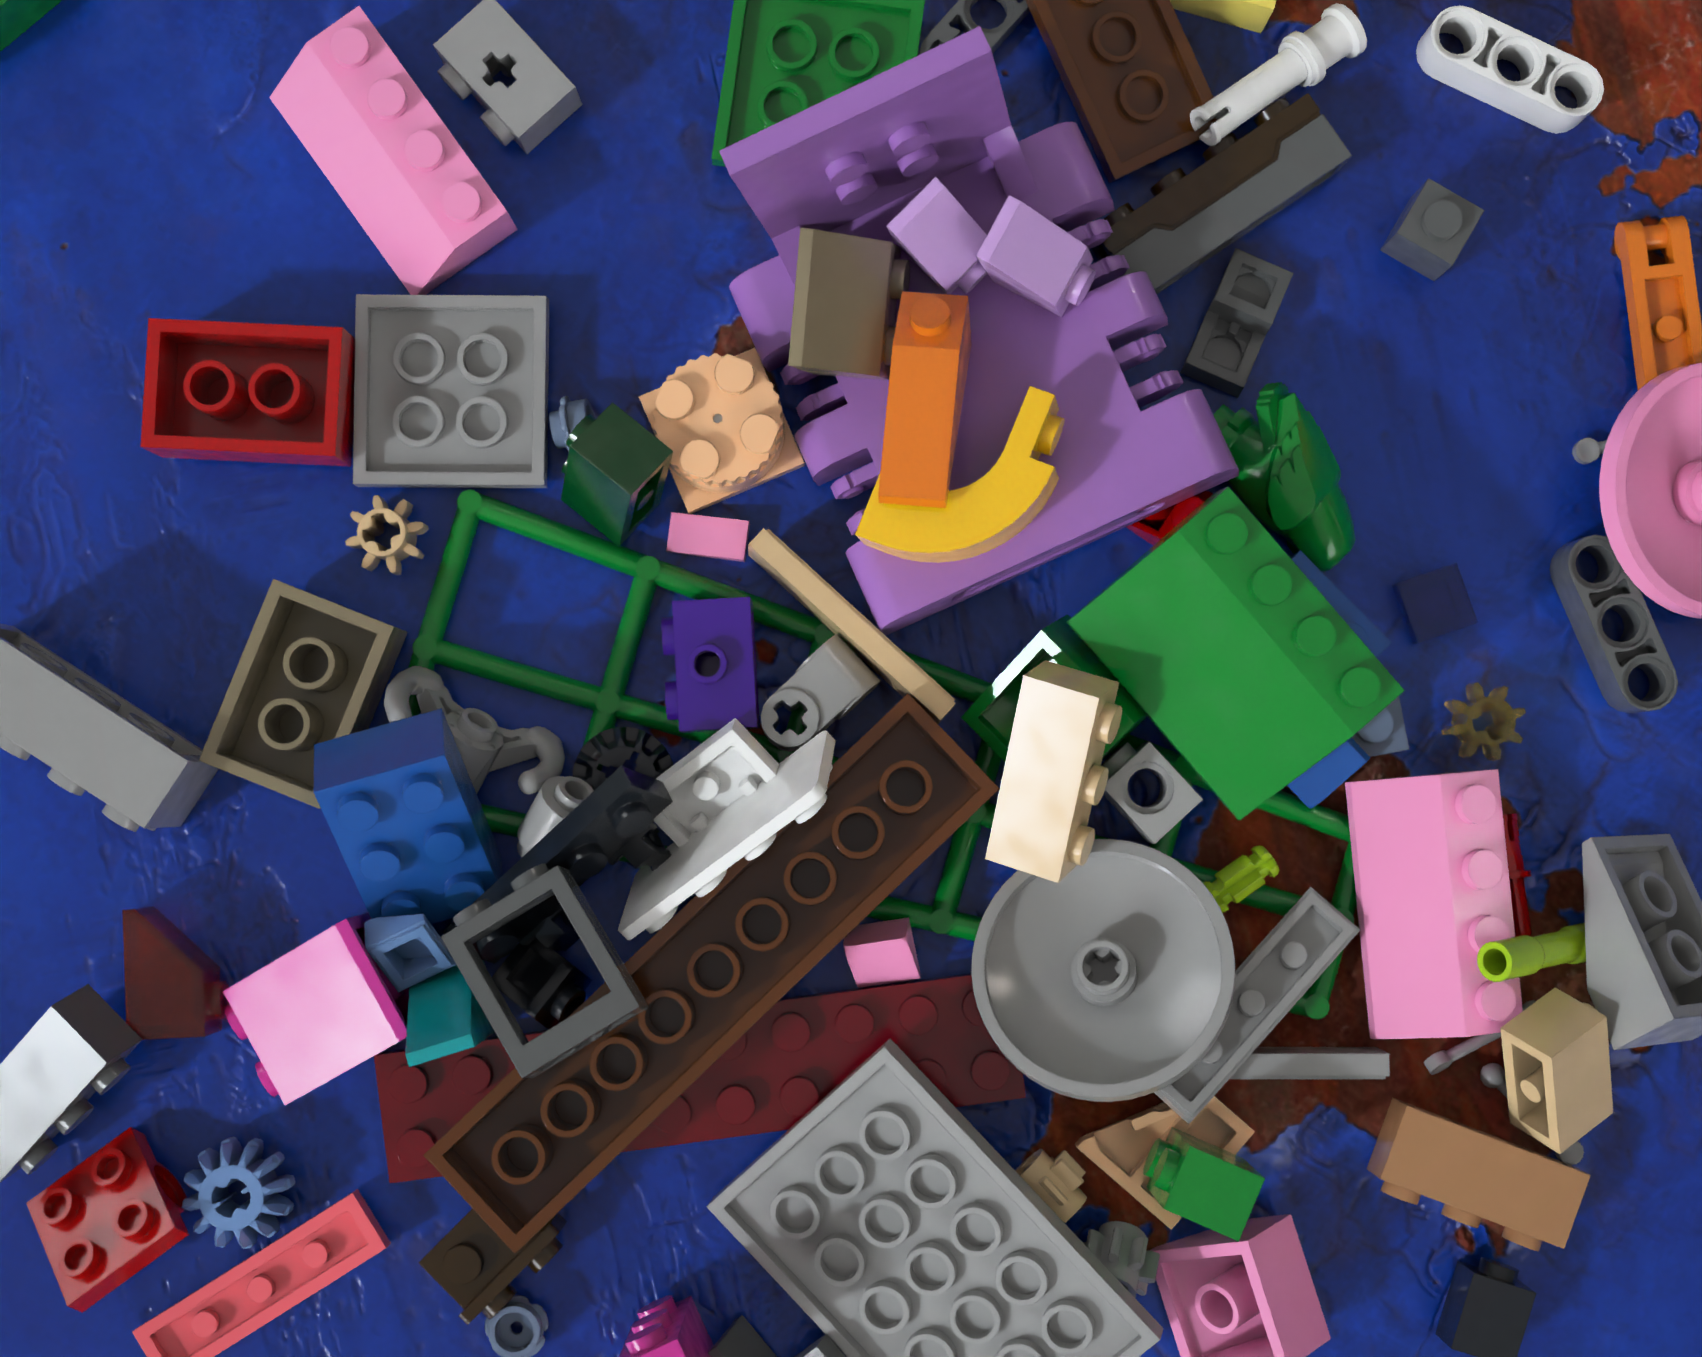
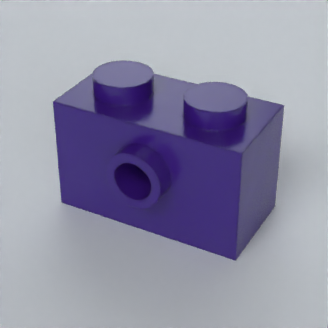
(712, 664)

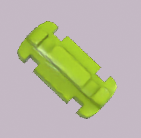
(1242, 877)

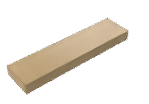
(849, 624)

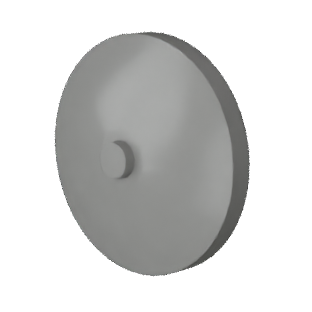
(1106, 975)

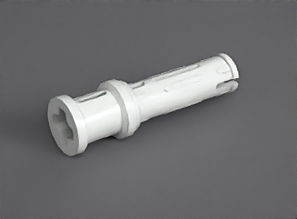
(1299, 61)

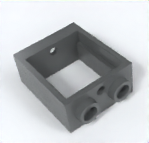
(578, 1030)

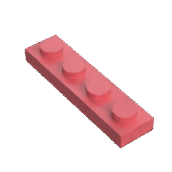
(266, 1283)

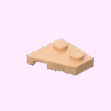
(1125, 1145)

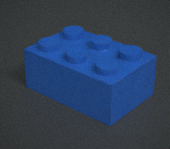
(407, 818)

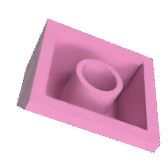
(1241, 1294)

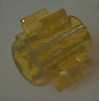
(1503, 717)

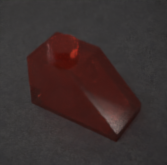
(168, 980)

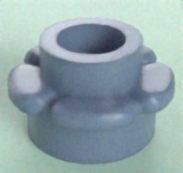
(566, 419)
(522, 1344)

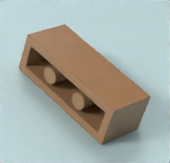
(1477, 1176)

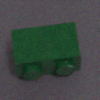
(614, 472)

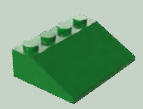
(1234, 654)

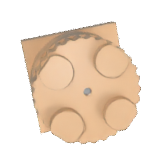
(721, 428)

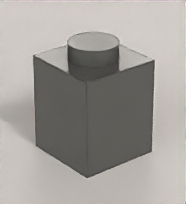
(1432, 230)

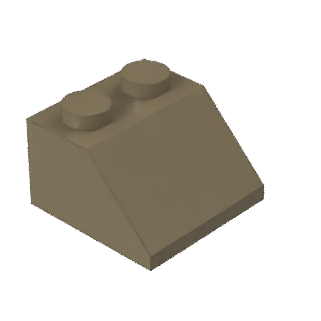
(845, 304)

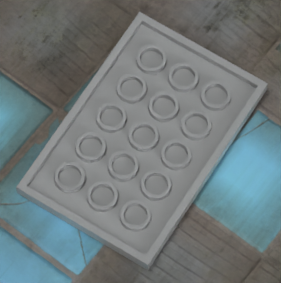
(920, 1234)

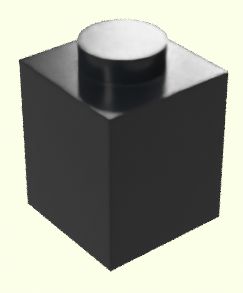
(1485, 1310)

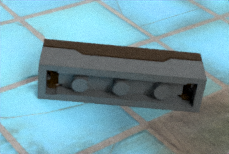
(1228, 194)

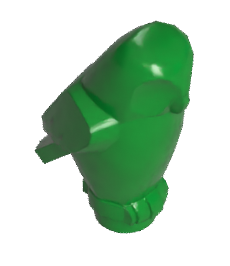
(1289, 475)

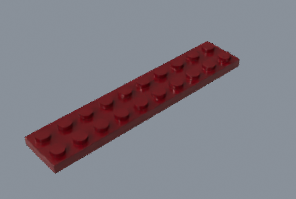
(753, 1088)

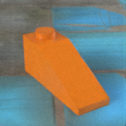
(924, 398)

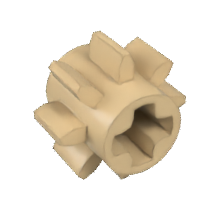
(372, 525)
(1055, 1181)

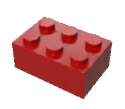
(249, 392)

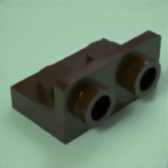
(479, 1266)

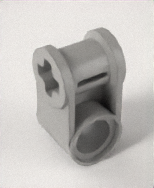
(825, 687)

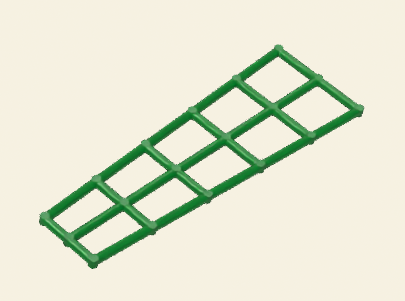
(611, 702)

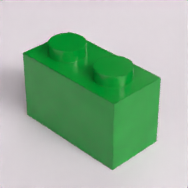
(1202, 1182)

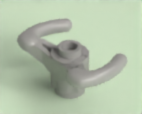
(476, 733)

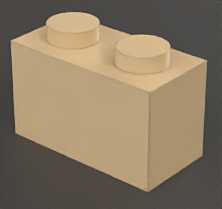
(1557, 1069)

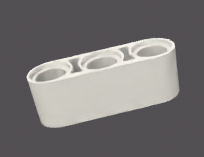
(1539, 66)

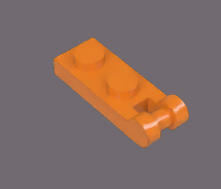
(1660, 297)

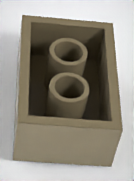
(301, 681)

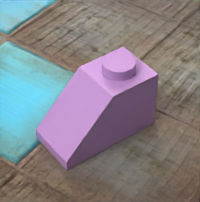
(940, 238)
(1036, 258)

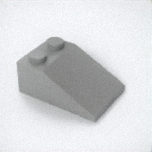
(1642, 940)

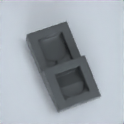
(1236, 322)

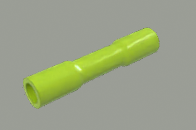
(1527, 954)

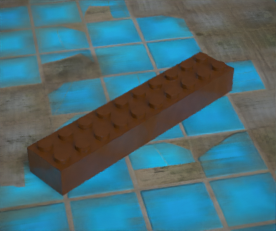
(715, 974)

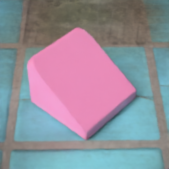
(882, 953)

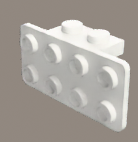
(724, 808)

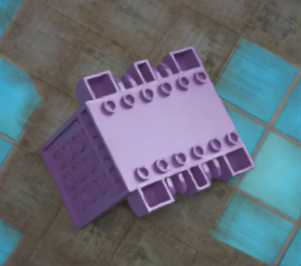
(851, 172)

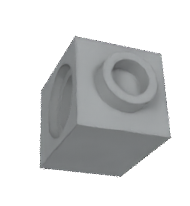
(1175, 794)

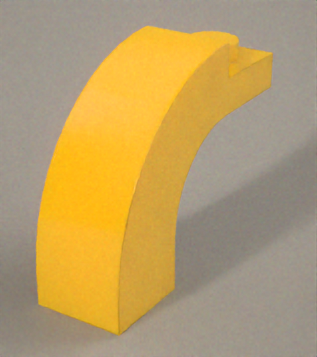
(984, 511)

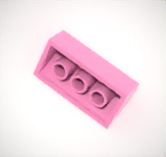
(389, 155)
(1428, 900)

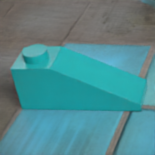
(443, 1018)

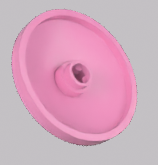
(1655, 489)

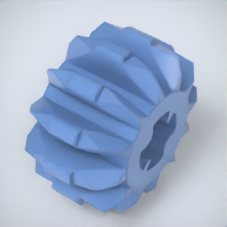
(216, 1202)

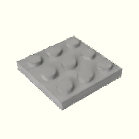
(451, 391)

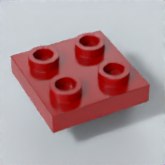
(108, 1218)

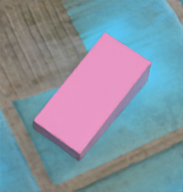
(708, 536)

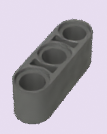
(1640, 641)

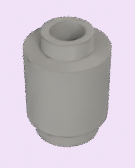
(551, 805)

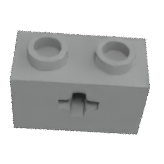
(493, 42)

